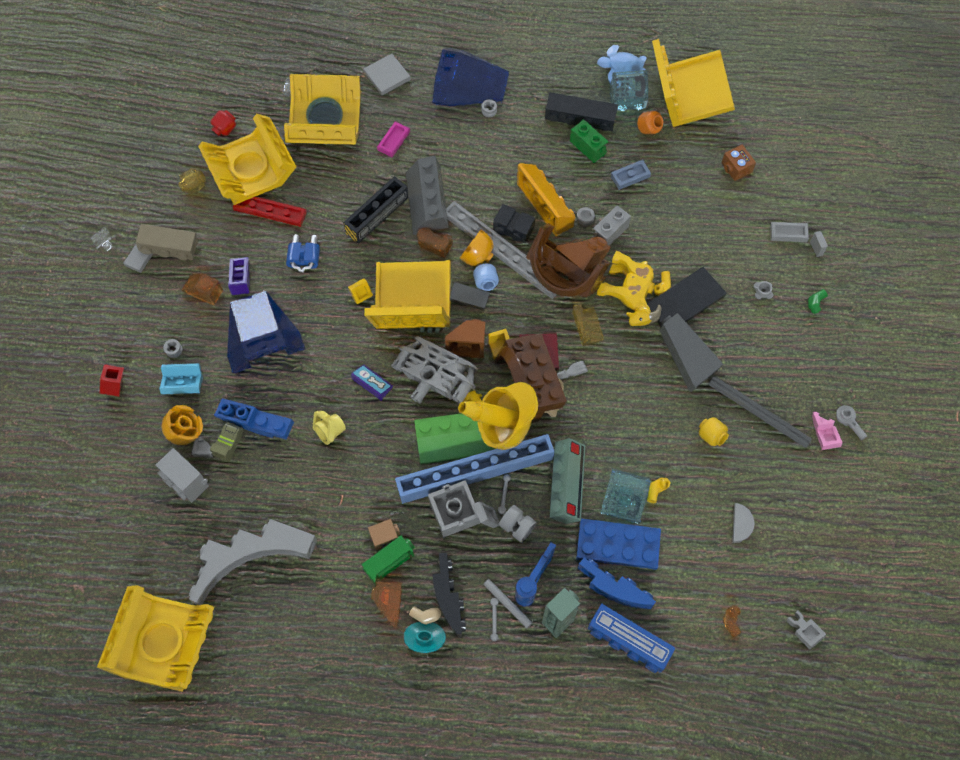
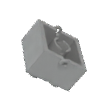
(181, 476)
(453, 508)

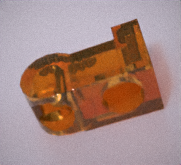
(434, 243)

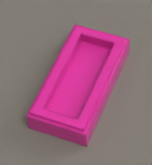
(393, 139)

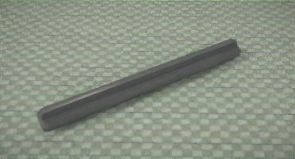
(760, 411)

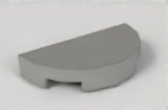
(742, 523)

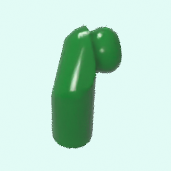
(814, 301)

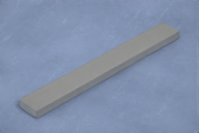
(502, 248)

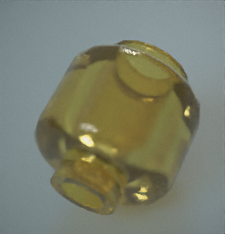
(192, 181)

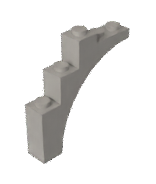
(220, 559)

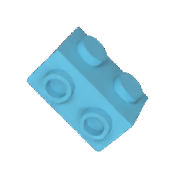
(181, 378)

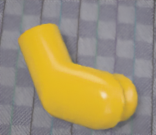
(664, 285)
(656, 487)

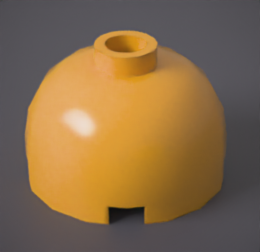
(478, 250)
(181, 425)

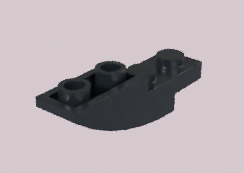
(448, 602)

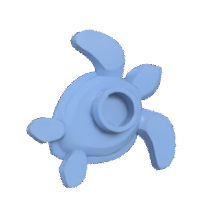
(621, 61)

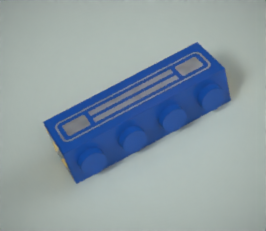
(631, 638)

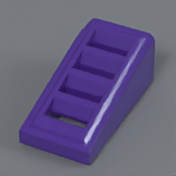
(236, 285)

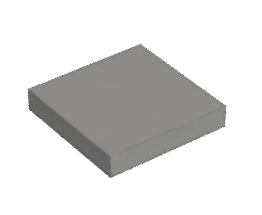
(386, 74)

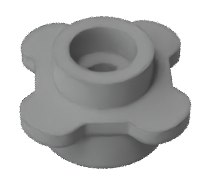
(764, 285)

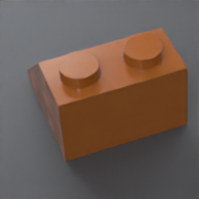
(585, 251)
(467, 339)

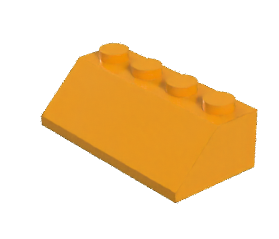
(544, 198)

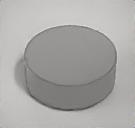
(585, 216)

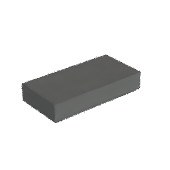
(469, 296)

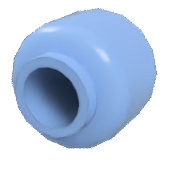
(486, 277)

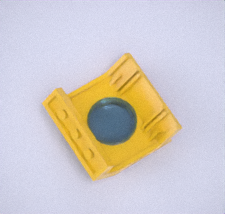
(323, 109)

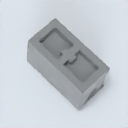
(612, 225)

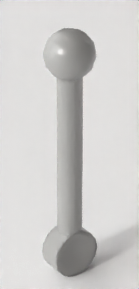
(502, 510)
(494, 602)

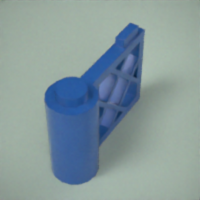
(527, 586)

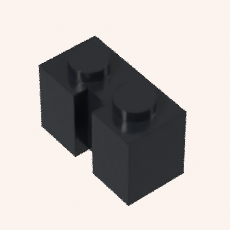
(513, 224)

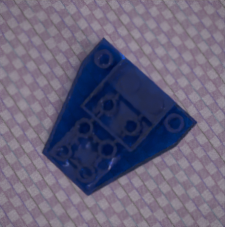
(467, 79)
(258, 330)

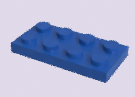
(619, 544)

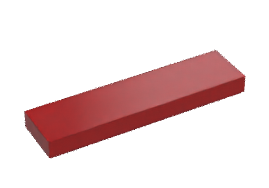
(272, 210)

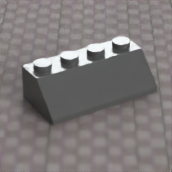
(426, 195)

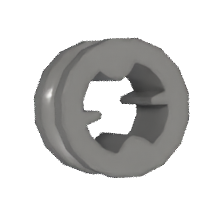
(485, 111)
(173, 354)

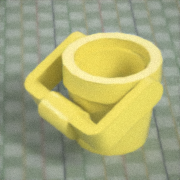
(328, 427)

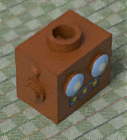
(738, 162)

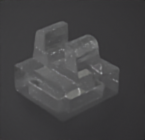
(102, 239)

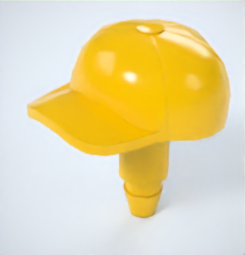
(503, 414)

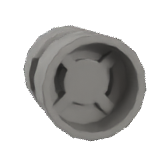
(511, 520)

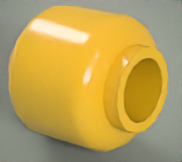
(713, 431)

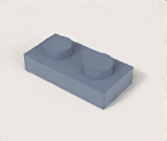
(630, 174)

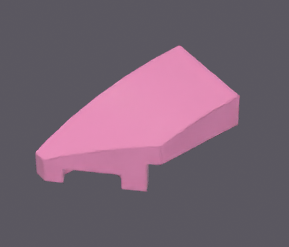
(826, 432)

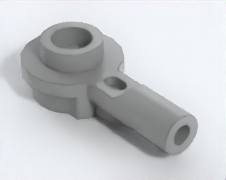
(846, 416)

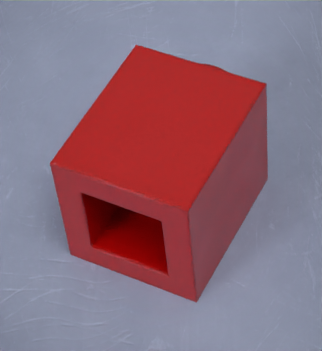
(111, 380)

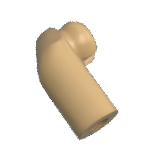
(427, 616)

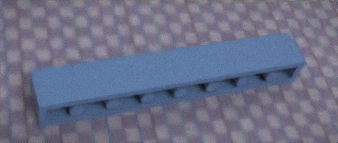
(475, 468)

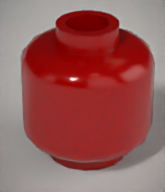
(223, 123)

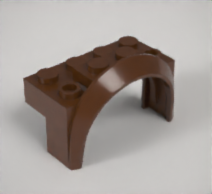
(581, 282)
(532, 364)

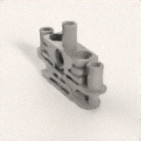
(424, 364)

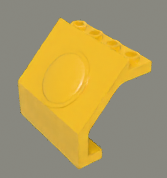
(250, 163)
(155, 639)

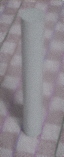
(507, 603)

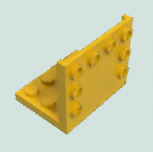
(694, 86)
(411, 295)

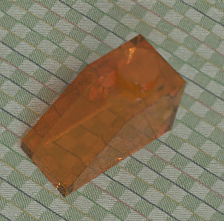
(203, 288)
(388, 600)

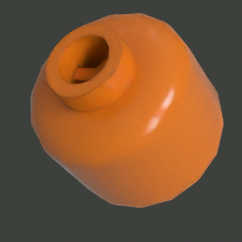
(650, 122)

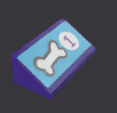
(371, 381)

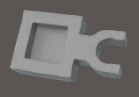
(808, 631)

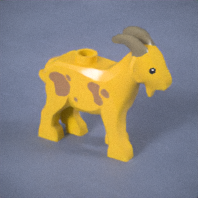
(634, 289)

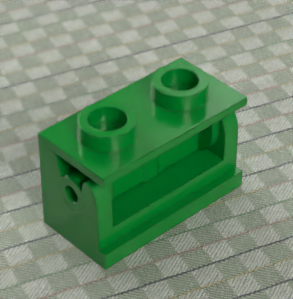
(588, 141)

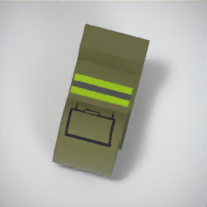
(227, 442)

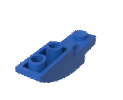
(253, 419)
(621, 592)

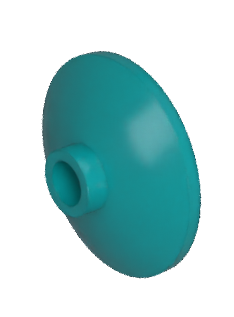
(424, 637)

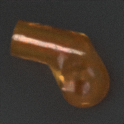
(730, 618)

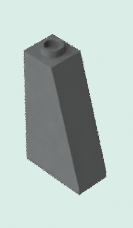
(689, 352)

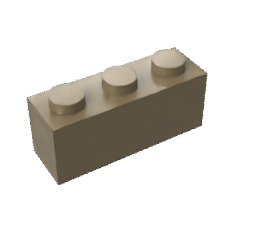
(166, 242)

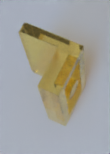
(587, 325)

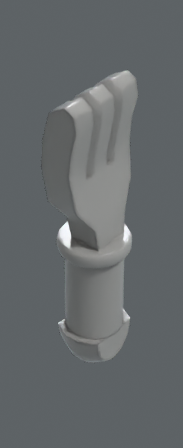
(574, 370)

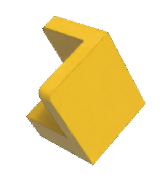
(496, 341)

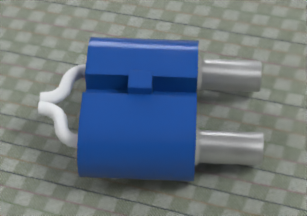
(303, 255)

